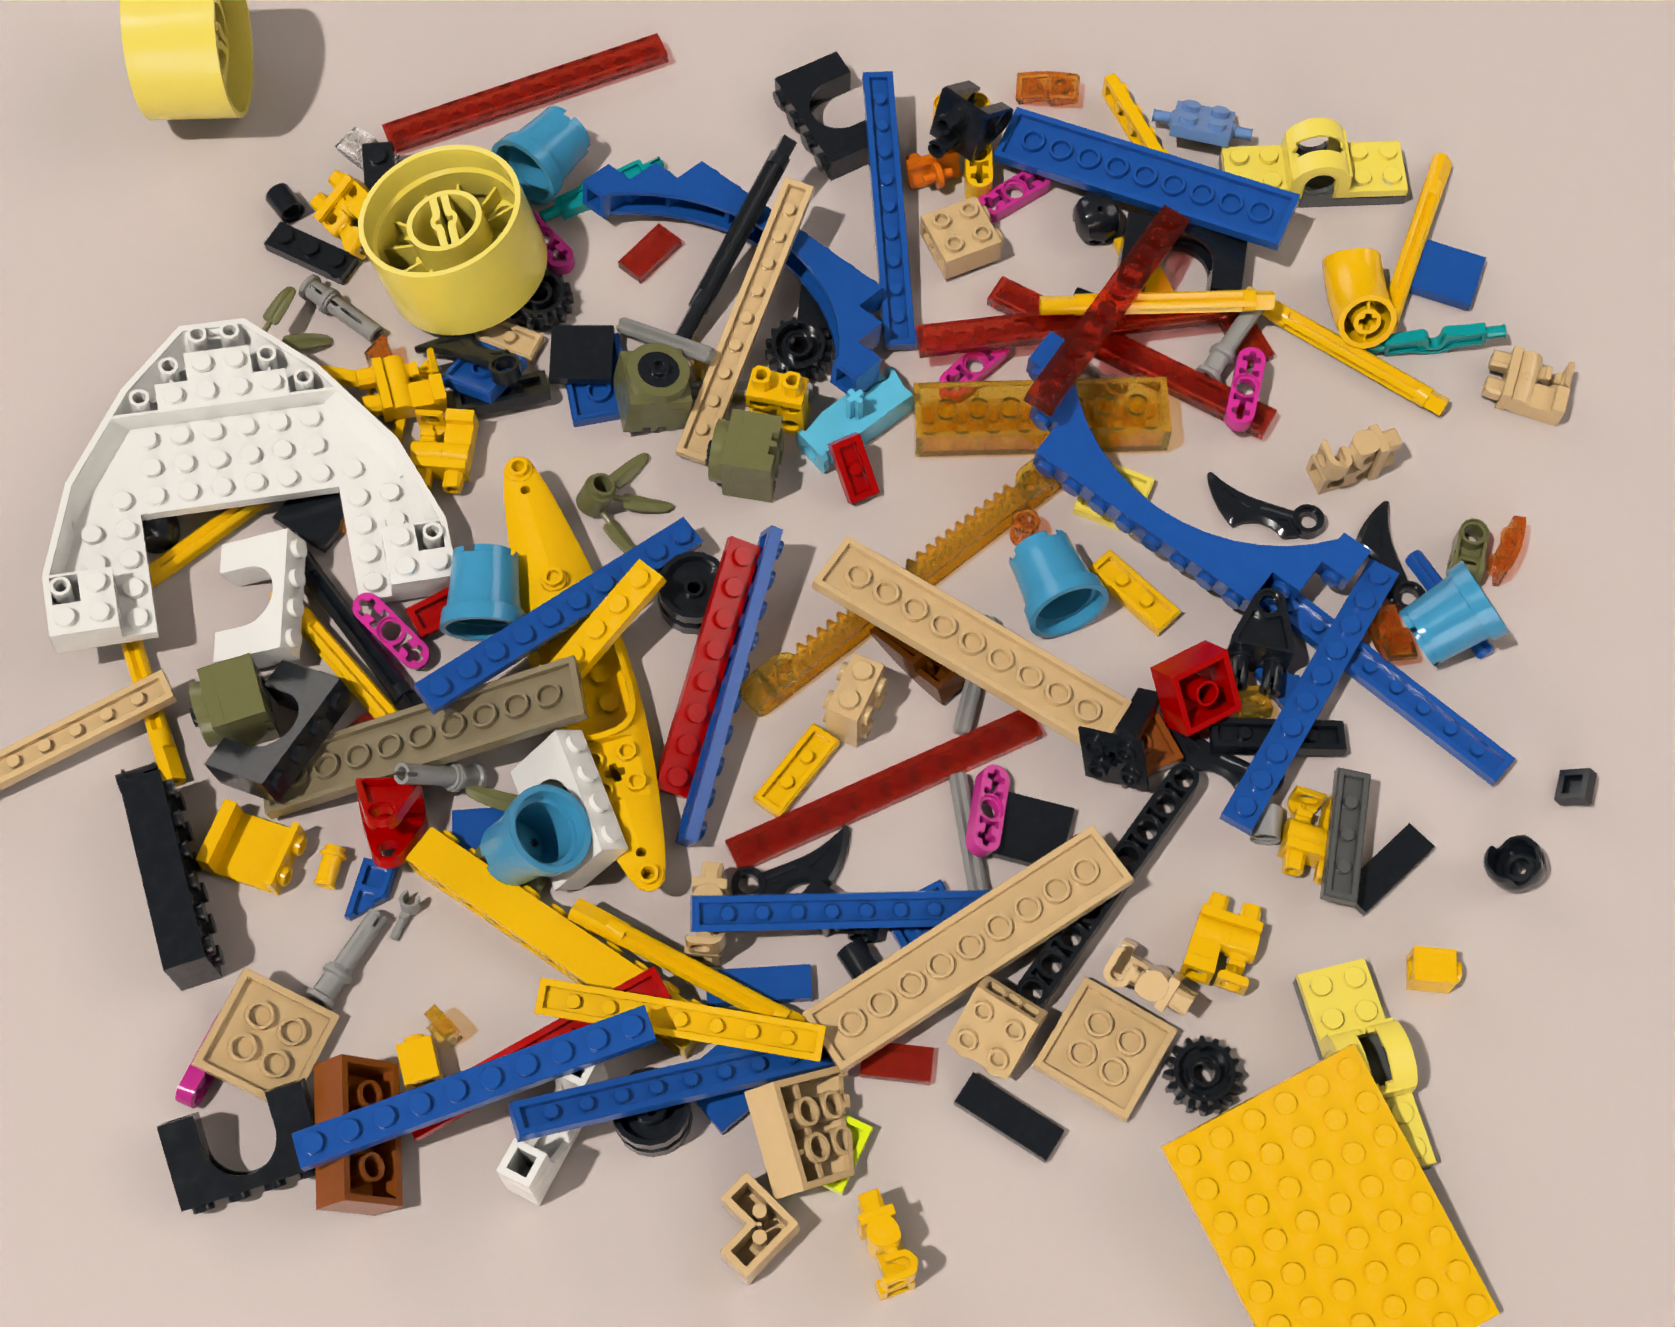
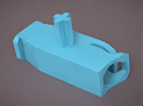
(858, 412)

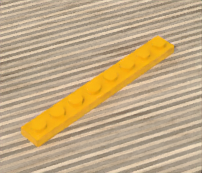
(684, 1019)

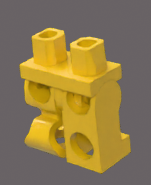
(342, 209)
(395, 393)
(781, 394)
(447, 459)
(1301, 840)
(1225, 933)
(883, 1243)

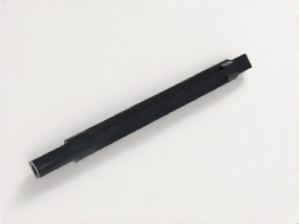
(736, 236)
(359, 636)

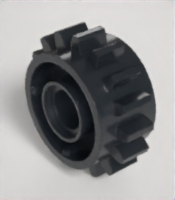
(553, 308)
(799, 334)
(1210, 1058)

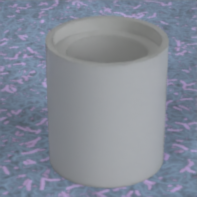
(1268, 827)

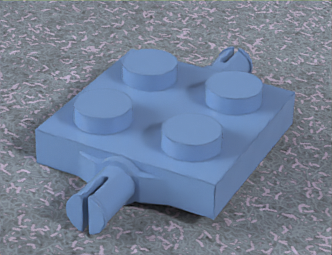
(1202, 123)

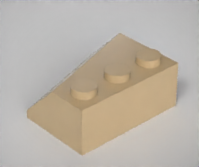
(803, 1130)

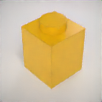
(1432, 969)
(419, 1061)

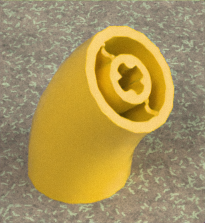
(1358, 297)

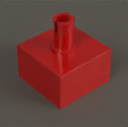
(1196, 688)

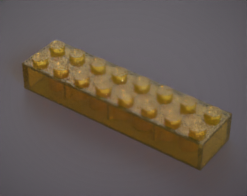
(996, 420)

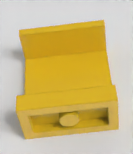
(251, 849)

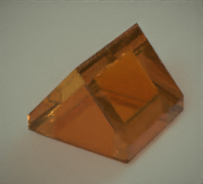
(379, 348)

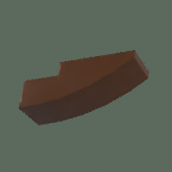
(926, 672)

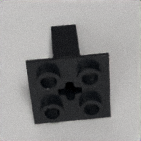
(1121, 754)

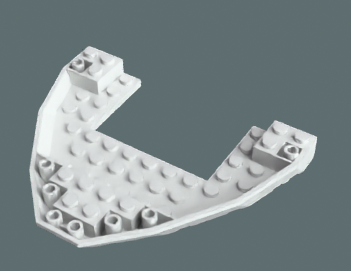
(224, 425)

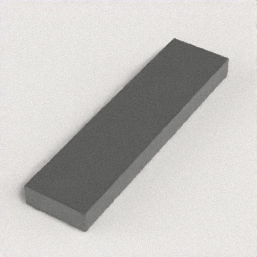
(1345, 837)

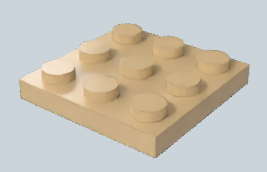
(264, 1036)
(1105, 1049)

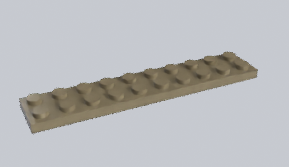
(476, 723)

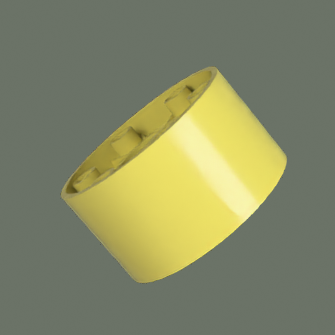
(188, 57)
(459, 236)

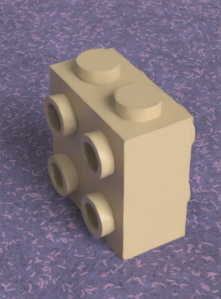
(961, 237)
(855, 699)
(996, 1028)

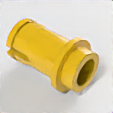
(330, 866)

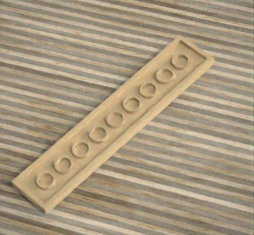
(968, 642)
(968, 948)

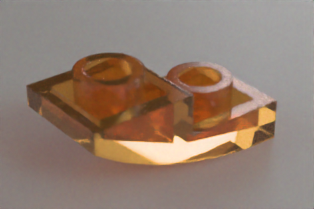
(1048, 86)
(1507, 551)
(1389, 636)

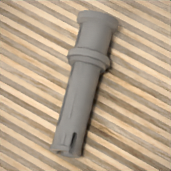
(330, 302)
(1223, 353)
(451, 776)
(338, 973)

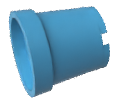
(544, 153)
(1056, 585)
(481, 592)
(1452, 616)
(549, 819)

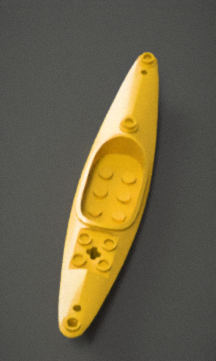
(617, 720)

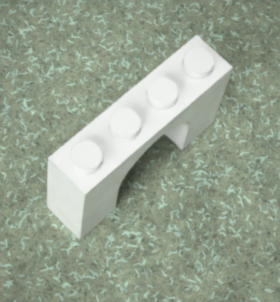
(278, 629)
(567, 762)
(532, 1166)

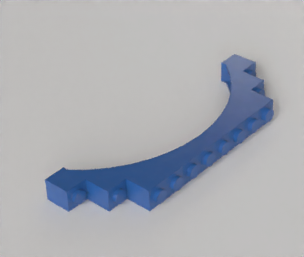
(711, 199)
(1217, 563)

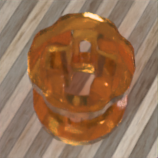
(1020, 521)

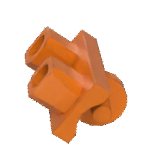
(928, 170)

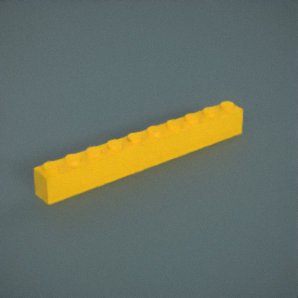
(529, 921)

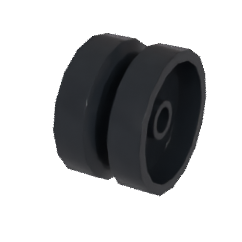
(687, 590)
(656, 1133)

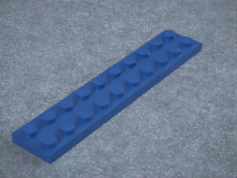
(1147, 178)

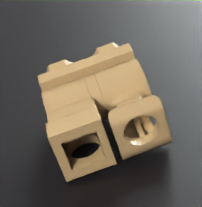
(1519, 385)
(1363, 458)
(708, 946)
(1149, 980)

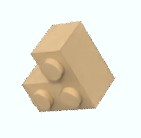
(764, 1231)

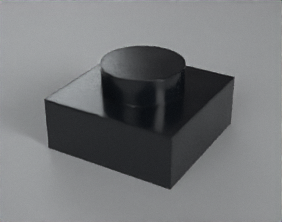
(1575, 786)

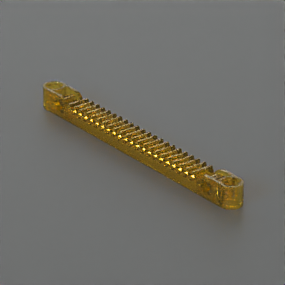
(767, 689)

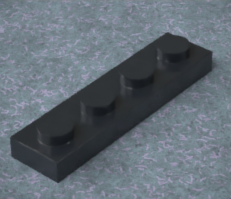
(1248, 734)

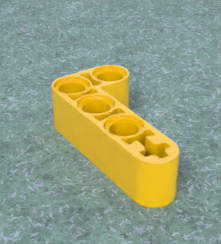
(982, 166)

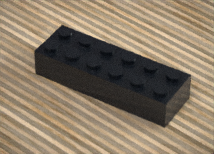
(171, 880)

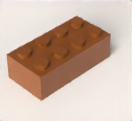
(371, 1178)

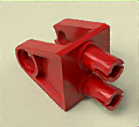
(391, 818)

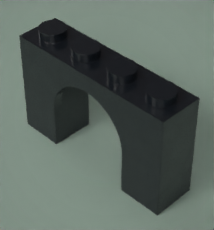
(800, 93)
(1218, 253)
(274, 767)
(202, 1179)

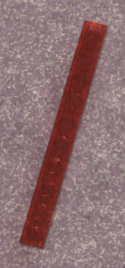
(525, 93)
(1106, 311)
(1032, 328)
(1143, 361)
(882, 789)

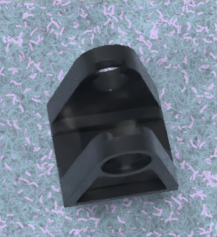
(963, 125)
(1262, 642)

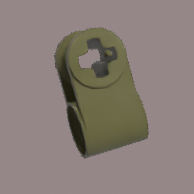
(1470, 551)

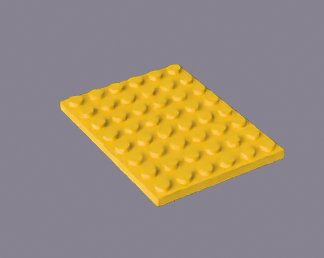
(1326, 1208)

